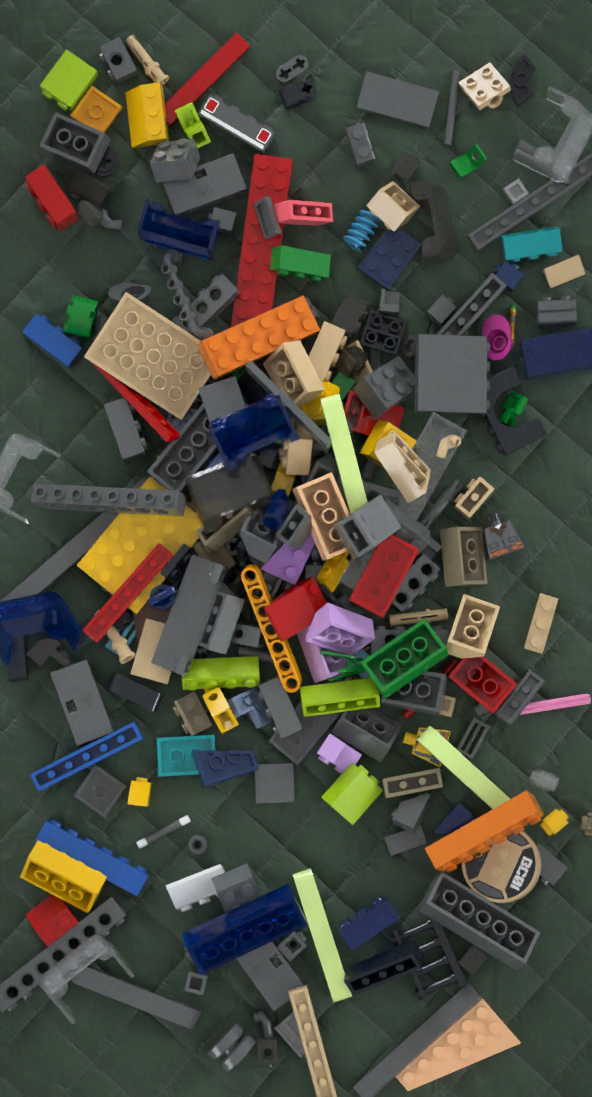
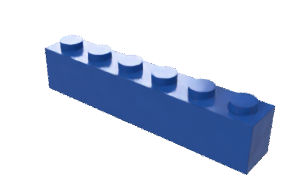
(86, 756)
(116, 869)

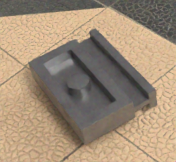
(289, 1031)

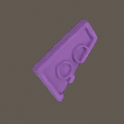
(289, 561)

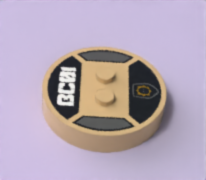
(505, 870)

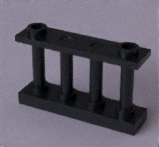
(447, 959)

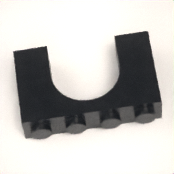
(509, 438)

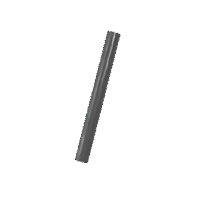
(452, 108)

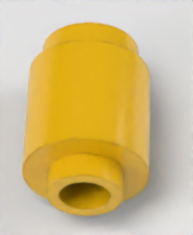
(554, 822)

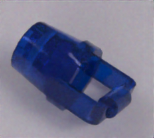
(277, 510)
(162, 597)

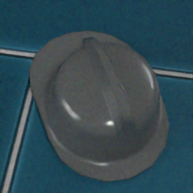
(138, 291)

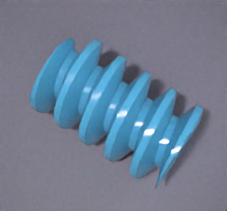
(360, 230)

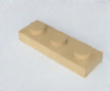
(540, 623)

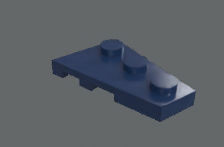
(223, 765)

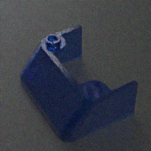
(178, 232)
(34, 615)

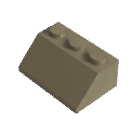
(463, 556)

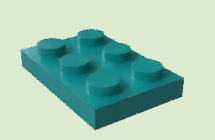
(176, 756)

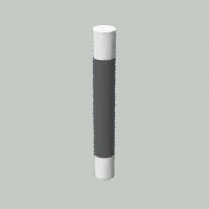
(164, 831)

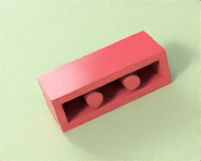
(304, 212)

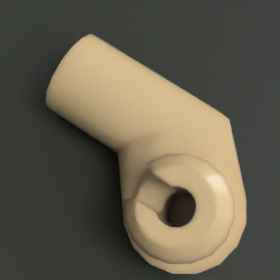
(447, 443)

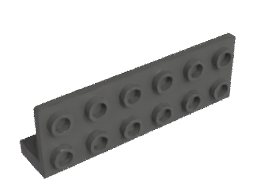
(188, 615)

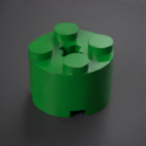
(81, 316)

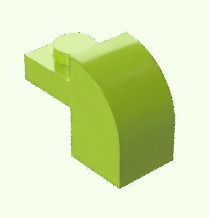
(192, 125)

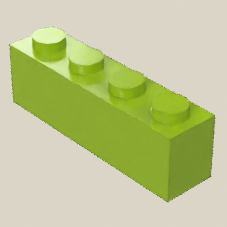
(222, 673)
(339, 697)

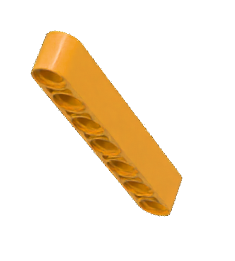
(271, 637)

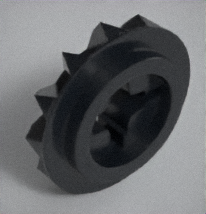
(110, 167)

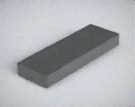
(520, 698)

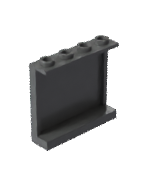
(451, 374)

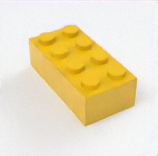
(63, 876)

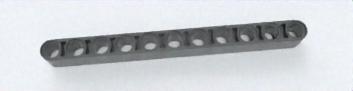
(66, 556)

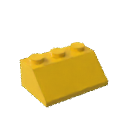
(147, 115)

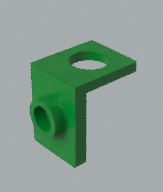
(467, 163)

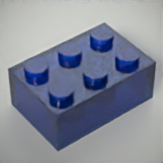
(368, 922)

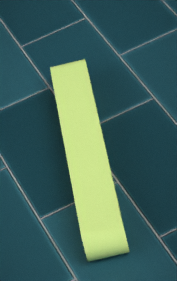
(344, 452)
(462, 768)
(322, 934)

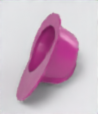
(499, 335)

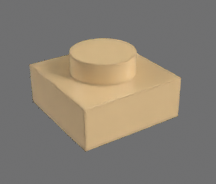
(448, 706)

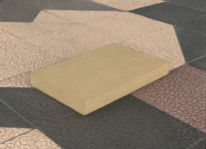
(148, 643)

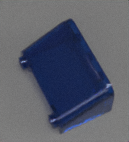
(252, 429)

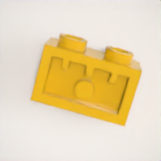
(332, 571)

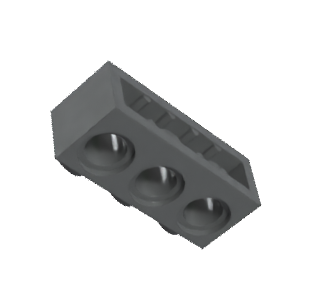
(422, 580)

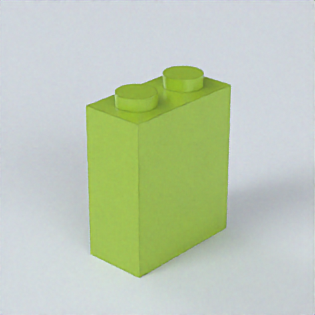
(68, 81)
(353, 792)

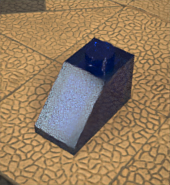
(456, 818)

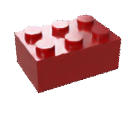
(50, 198)

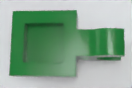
(514, 406)

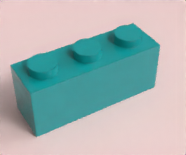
(531, 244)

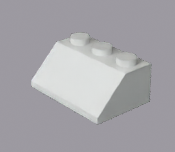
(194, 888)

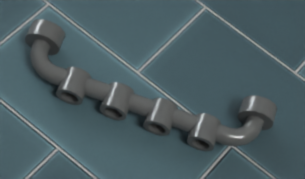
(171, 260)

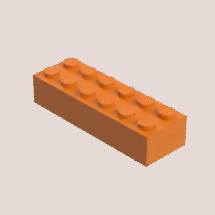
(257, 337)
(484, 832)

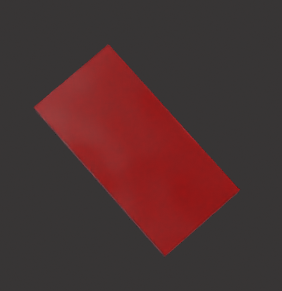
(384, 575)

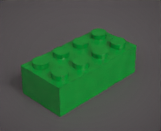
(404, 658)

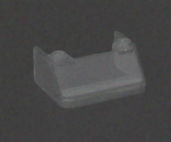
(560, 162)
(14, 449)
(55, 979)

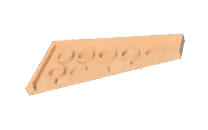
(467, 1041)

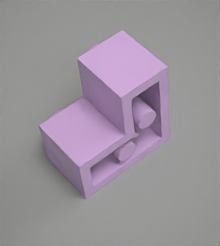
(337, 753)

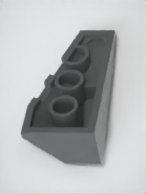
(257, 537)

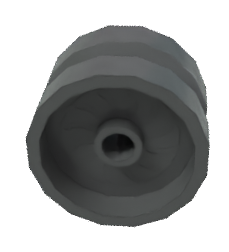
(233, 1050)

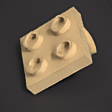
(485, 87)

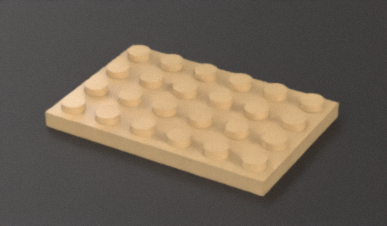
(150, 356)

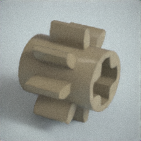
(586, 824)

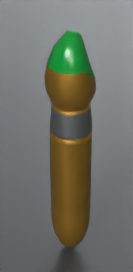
(512, 321)

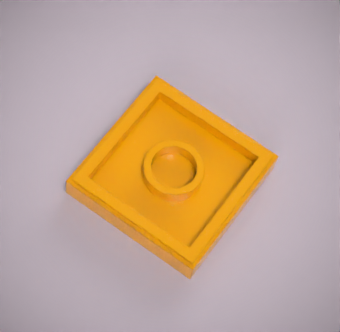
(96, 110)

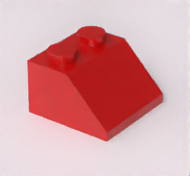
(52, 919)

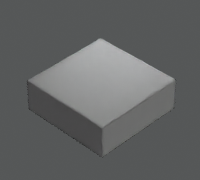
(515, 191)

